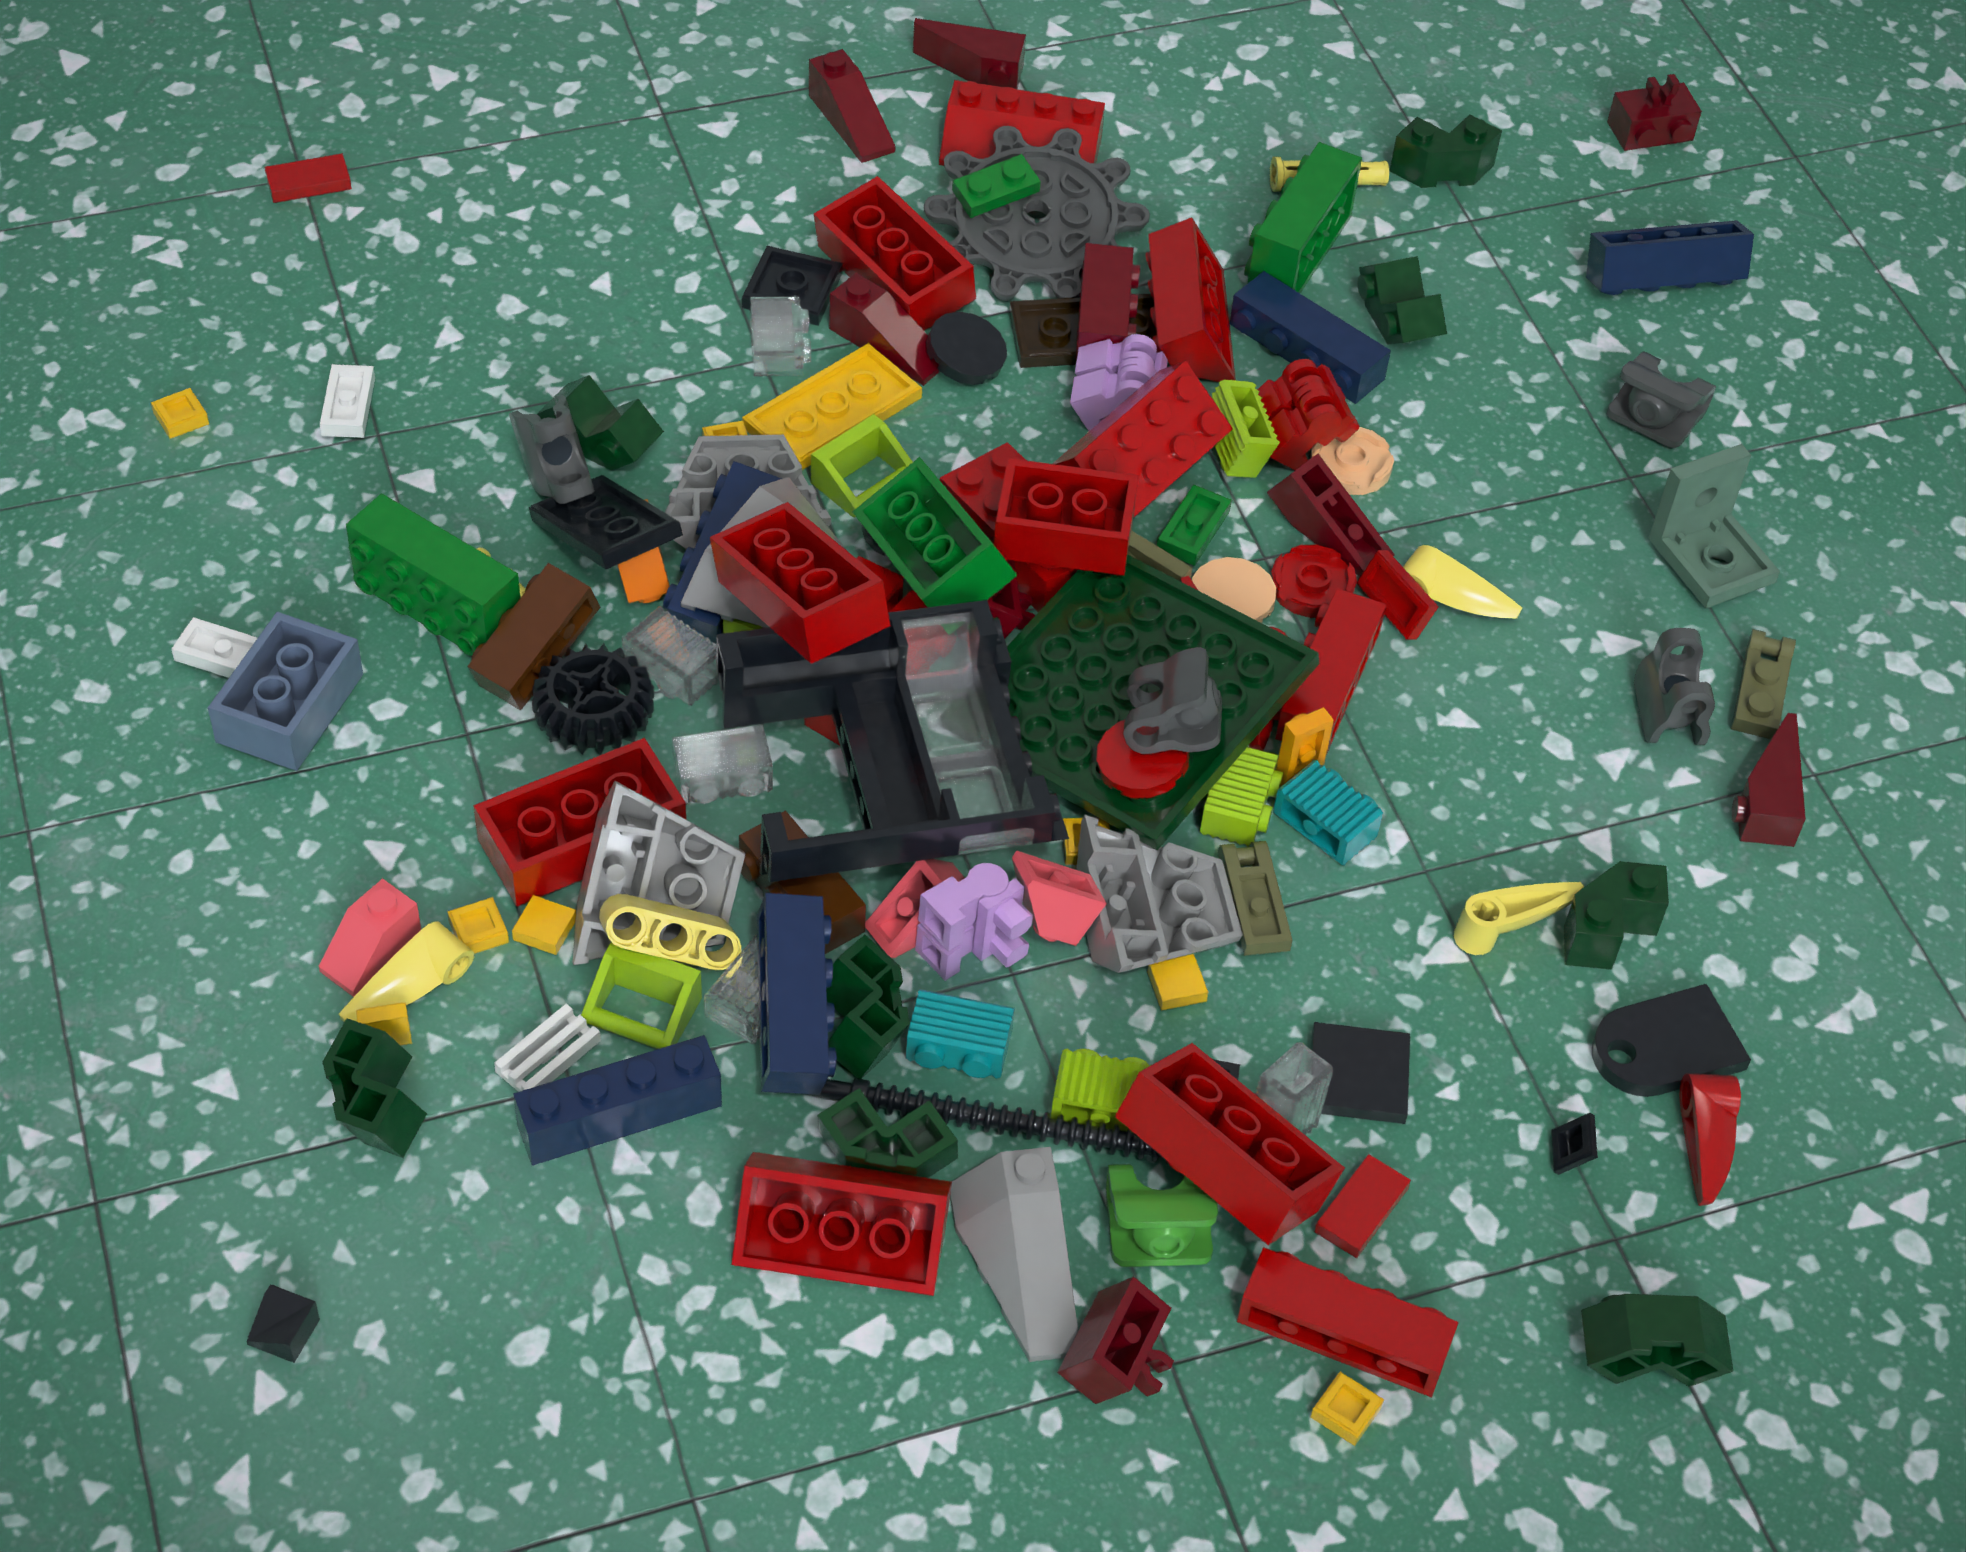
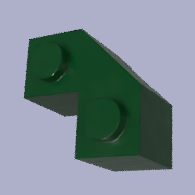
(1432, 155)
(1398, 303)
(606, 433)
(1618, 902)
(870, 1000)
(364, 1077)
(911, 1146)
(1654, 1332)

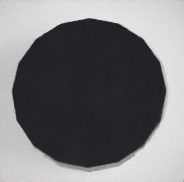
(966, 347)

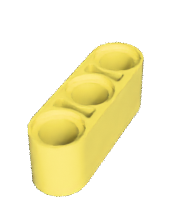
(654, 916)

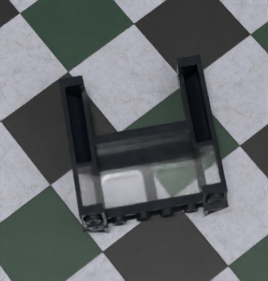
(918, 732)

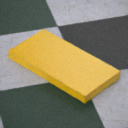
(835, 402)

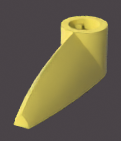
(1457, 585)
(1508, 910)
(416, 969)

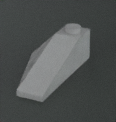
(1016, 1233)

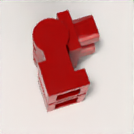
(1305, 410)

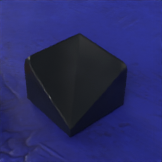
(283, 1323)

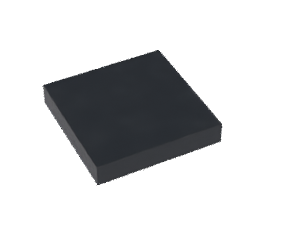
(795, 275)
(1368, 1071)

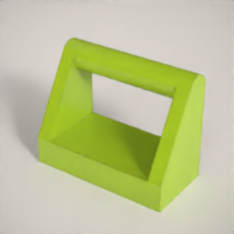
(849, 453)
(651, 977)

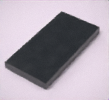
(607, 524)

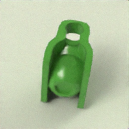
(1155, 1224)

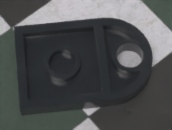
(1666, 1041)

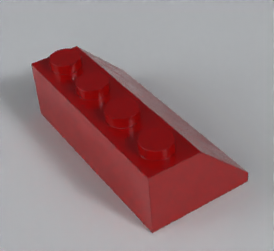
(980, 109)
(1190, 301)
(841, 1223)

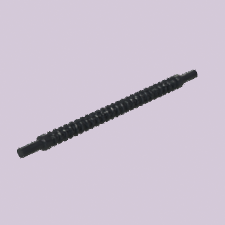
(995, 1118)

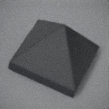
(1574, 1143)

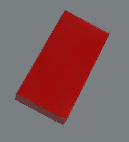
(308, 178)
(1407, 603)
(1362, 1206)

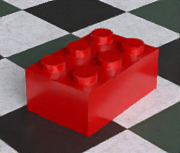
(1065, 516)

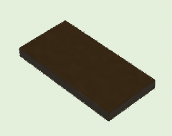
(1048, 329)

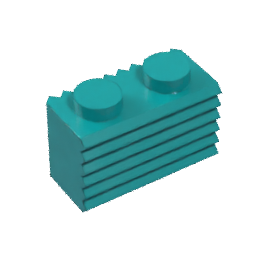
(1328, 811)
(959, 1034)

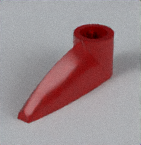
(1709, 1124)

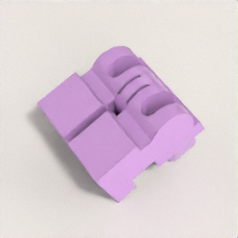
(1111, 374)
(973, 915)

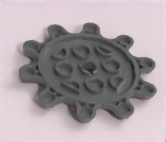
(1072, 195)

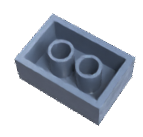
(286, 691)

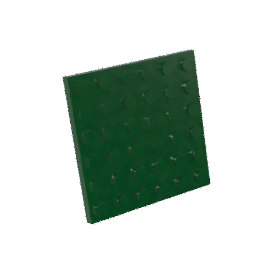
(1075, 673)

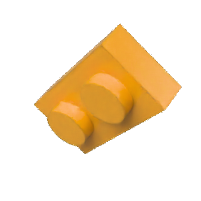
(1304, 740)

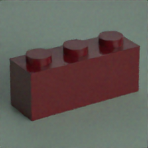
(1107, 295)

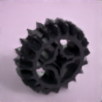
(591, 687)

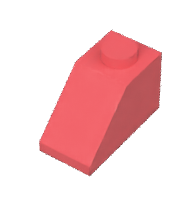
(1058, 897)
(896, 918)
(370, 936)

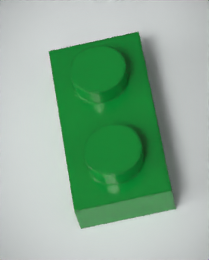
(996, 186)
(1194, 524)

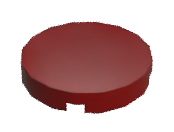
(1310, 577)
(1138, 773)

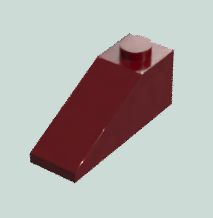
(971, 51)
(848, 105)
(871, 315)
(1327, 514)
(1773, 796)

